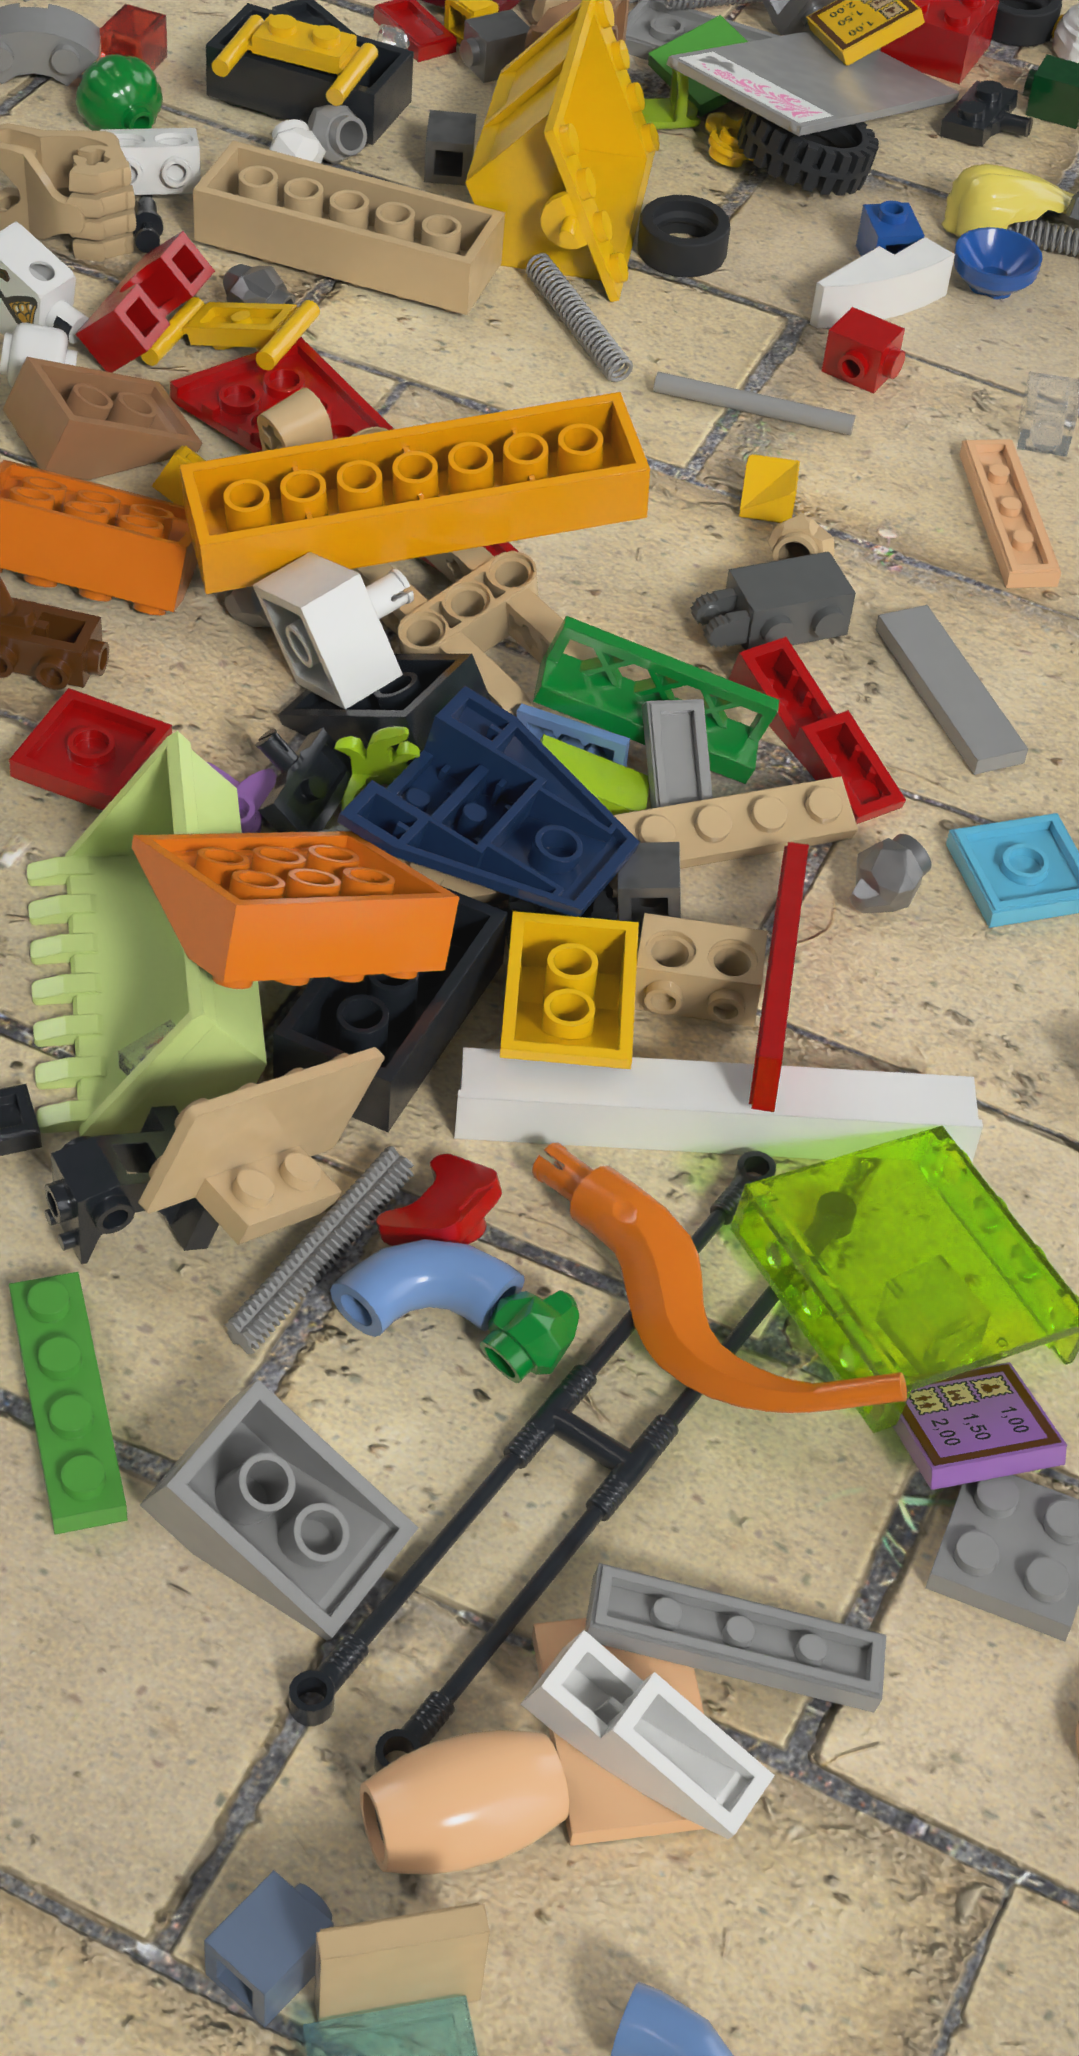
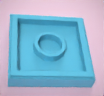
(1018, 868)

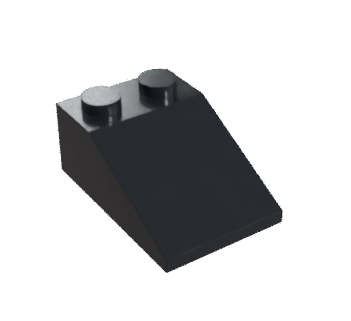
(407, 702)

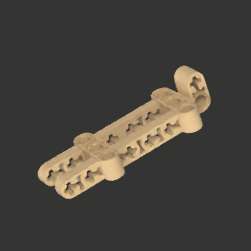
(478, 611)

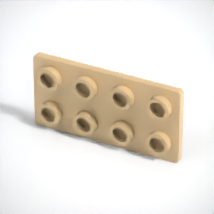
(254, 1148)

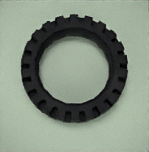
(822, 160)

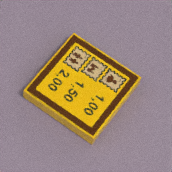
(863, 26)

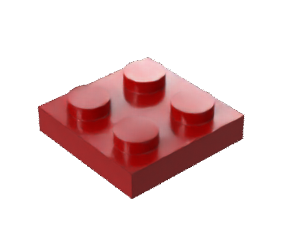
(87, 749)

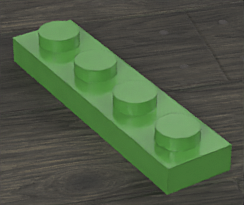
(67, 1403)

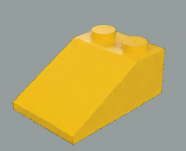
(570, 990)

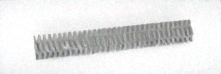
(318, 1250)

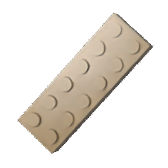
(348, 227)

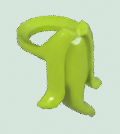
(673, 111)
(378, 761)

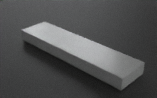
(951, 689)
(736, 1637)

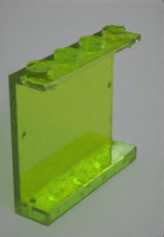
(904, 1265)

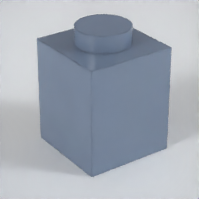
(267, 1946)

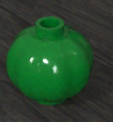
(119, 94)

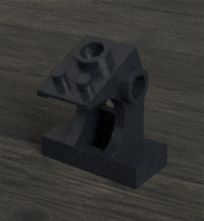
(98, 1197)

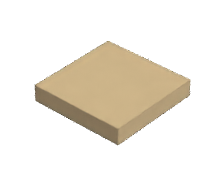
(401, 1961)

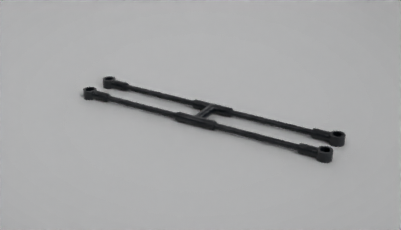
(551, 1418)

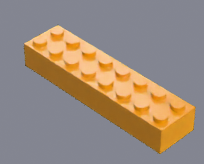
(416, 490)

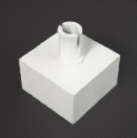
(333, 626)

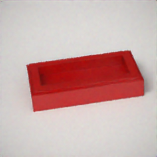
(426, 34)

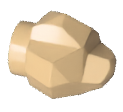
(799, 538)

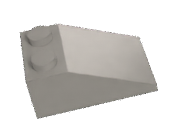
(280, 1512)

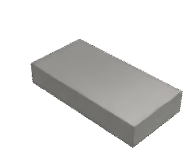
(676, 751)

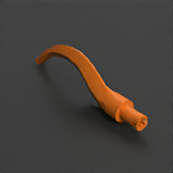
(667, 1297)

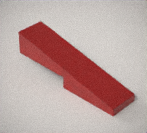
(817, 736)

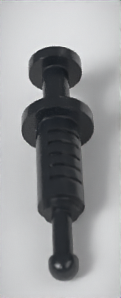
(148, 224)

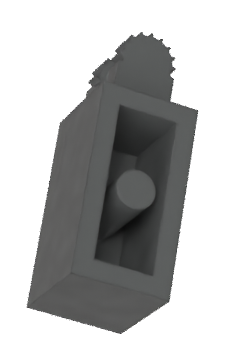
(787, 598)

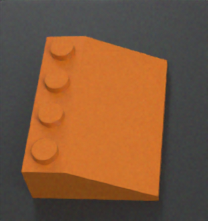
(94, 539)
(297, 906)

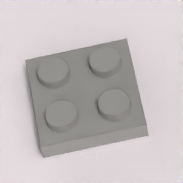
(1013, 1553)

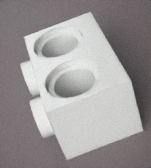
(161, 159)

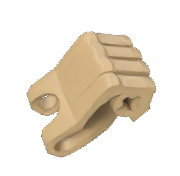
(69, 186)

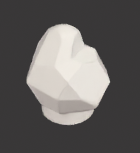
(296, 140)

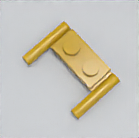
(304, 45)
(229, 324)

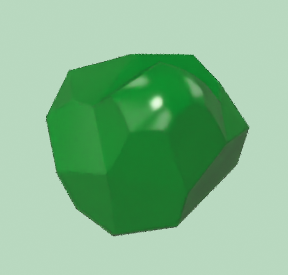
(530, 1333)

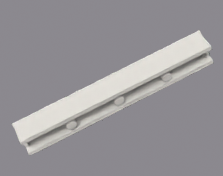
(706, 1106)

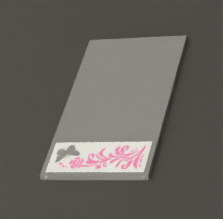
(806, 86)

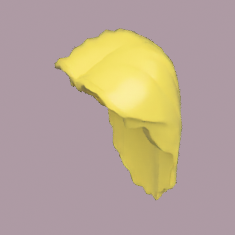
(999, 197)

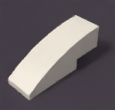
(884, 283)
(647, 1736)

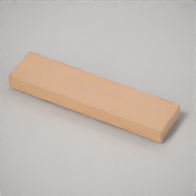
(1009, 514)

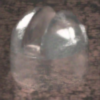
(393, 36)

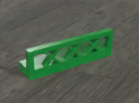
(603, 697)

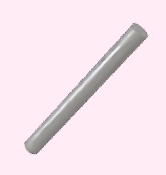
(754, 403)

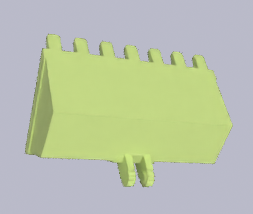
(131, 965)

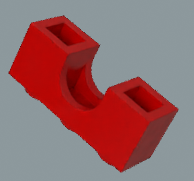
(137, 308)

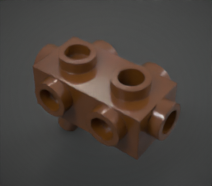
(49, 643)

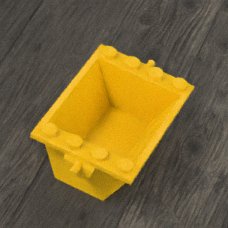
(568, 151)

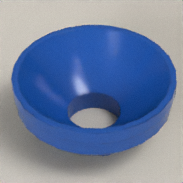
(997, 261)

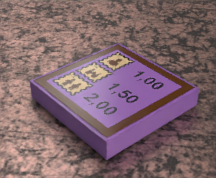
(978, 1428)

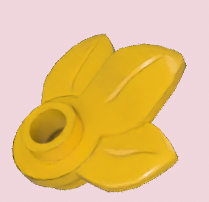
(724, 140)

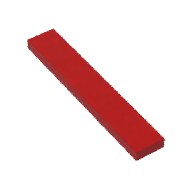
(779, 979)

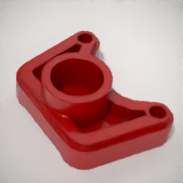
(449, 1209)

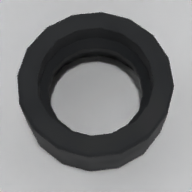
(1025, 21)
(683, 216)

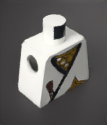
(35, 285)

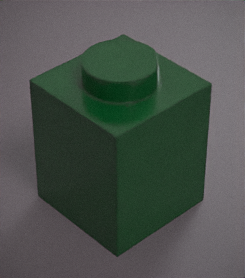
(1054, 91)

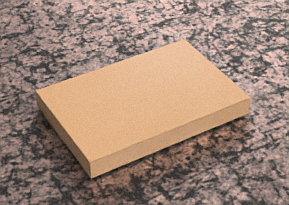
(599, 1802)

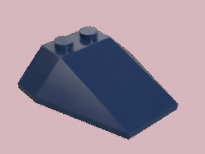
(495, 812)

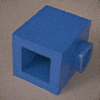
(888, 226)

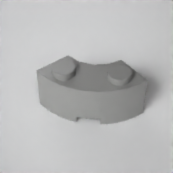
(46, 42)

